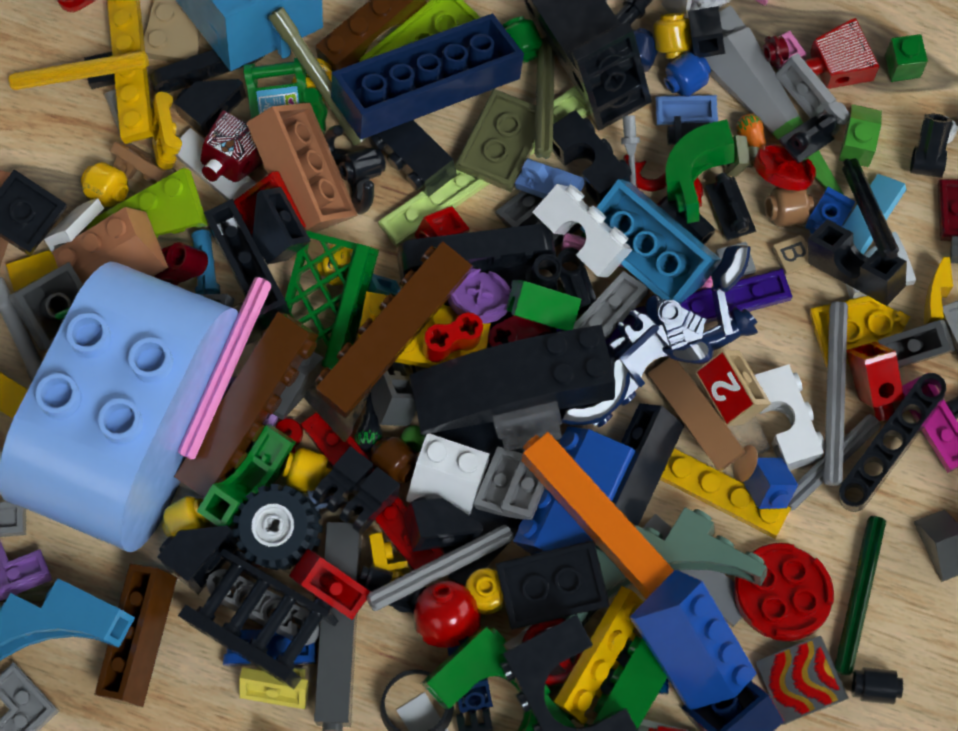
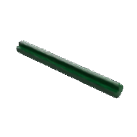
(860, 595)

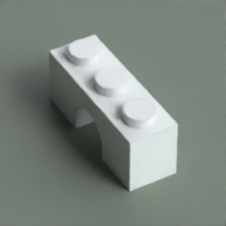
(603, 246)
(800, 443)

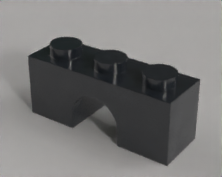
(576, 139)
(834, 252)

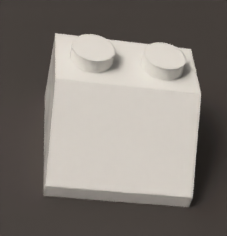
(448, 472)

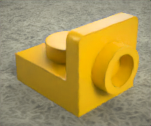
(383, 553)

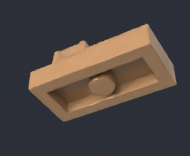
(131, 158)

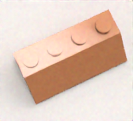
(296, 147)

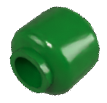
(525, 35)

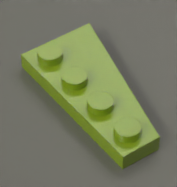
(170, 204)

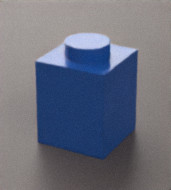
(771, 484)

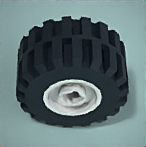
(277, 526)

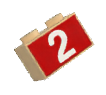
(732, 388)

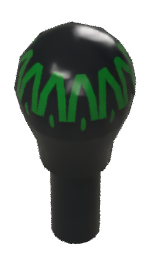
(369, 429)

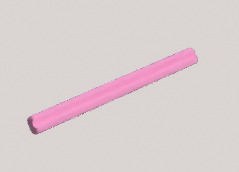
(224, 368)

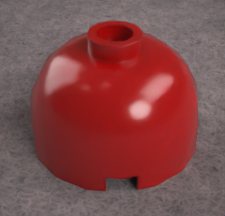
(446, 614)

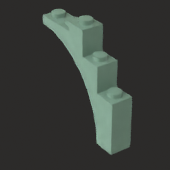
(687, 547)

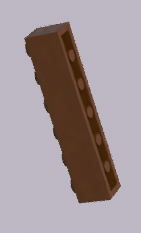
(393, 329)
(249, 402)

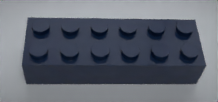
(426, 76)

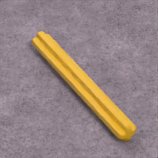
(79, 70)

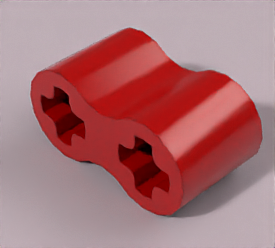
(452, 337)

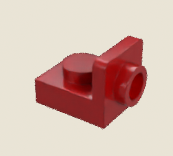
(441, 223)

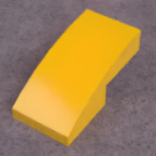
(939, 288)

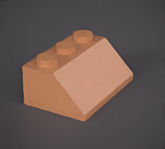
(120, 238)

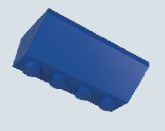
(603, 462)
(693, 642)

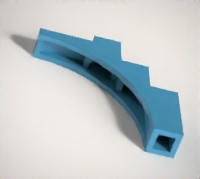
(63, 615)

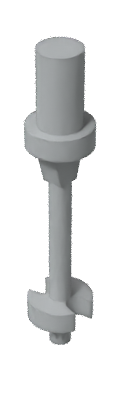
(630, 142)

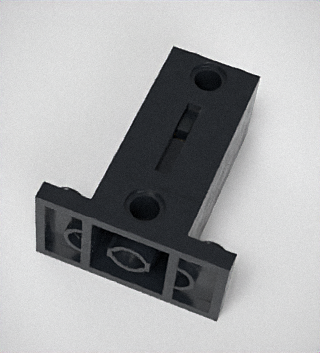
(595, 54)

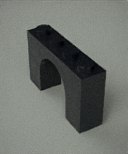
(533, 662)

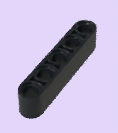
(897, 427)

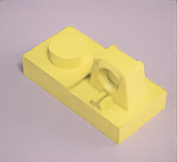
(262, 687)

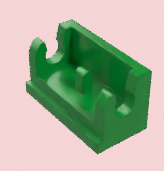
(543, 305)

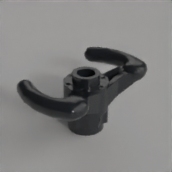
(357, 169)

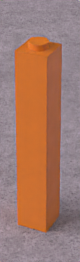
(596, 513)

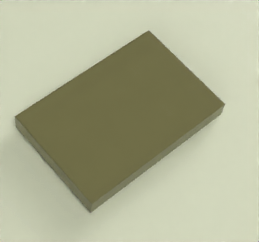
(499, 141)

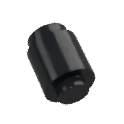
(877, 685)

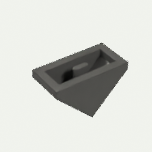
(940, 539)

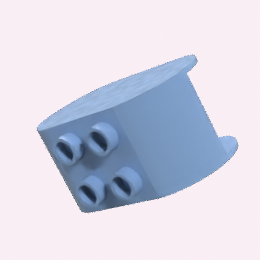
(113, 406)

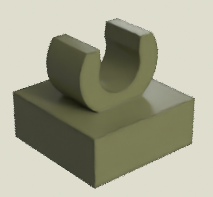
(742, 155)

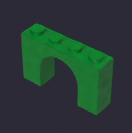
(473, 662)

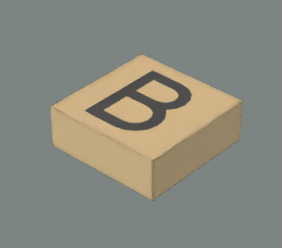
(792, 254)

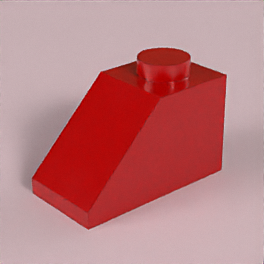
(329, 584)

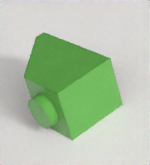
(861, 135)

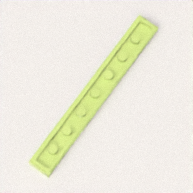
(404, 221)

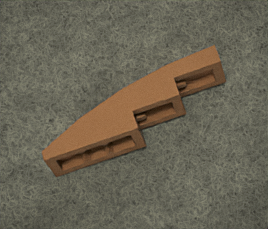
(697, 413)

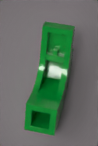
(693, 154)
(258, 469)

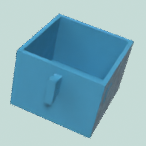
(241, 28)

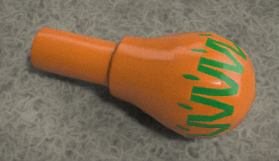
(752, 127)

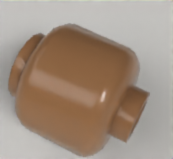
(788, 207)

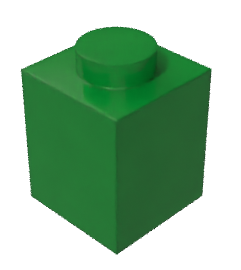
(906, 57)

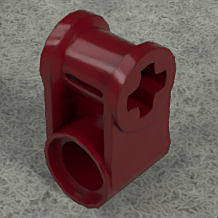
(183, 263)
(516, 329)

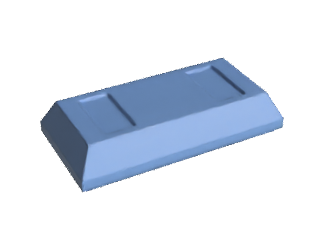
(690, 108)

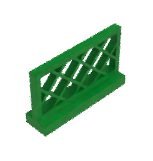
(351, 299)

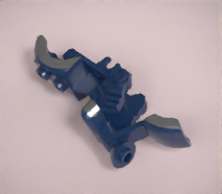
(671, 333)

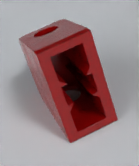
(876, 377)

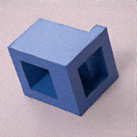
(833, 204)

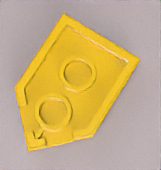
(866, 323)

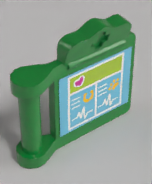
(287, 94)

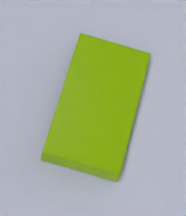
(427, 21)

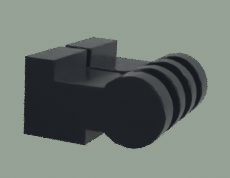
(371, 489)

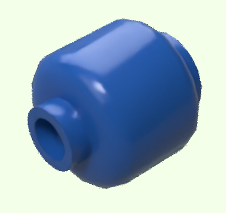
(687, 74)

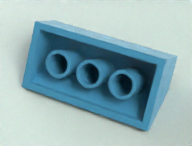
(663, 251)

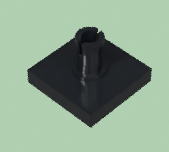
(27, 212)

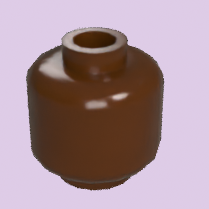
(394, 458)

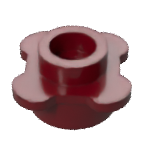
(775, 50)

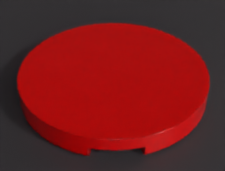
(792, 597)

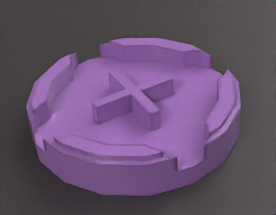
(482, 295)

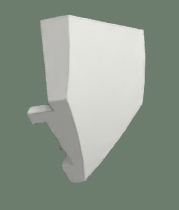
(73, 224)

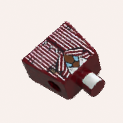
(229, 150)

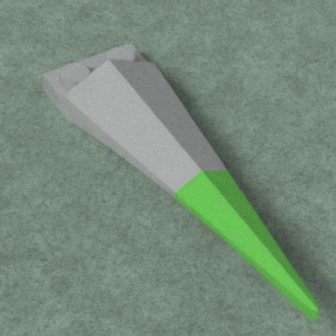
(754, 85)

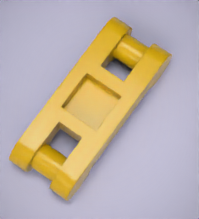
(165, 141)

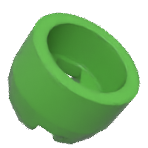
(413, 437)

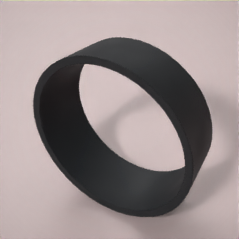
(442, 724)

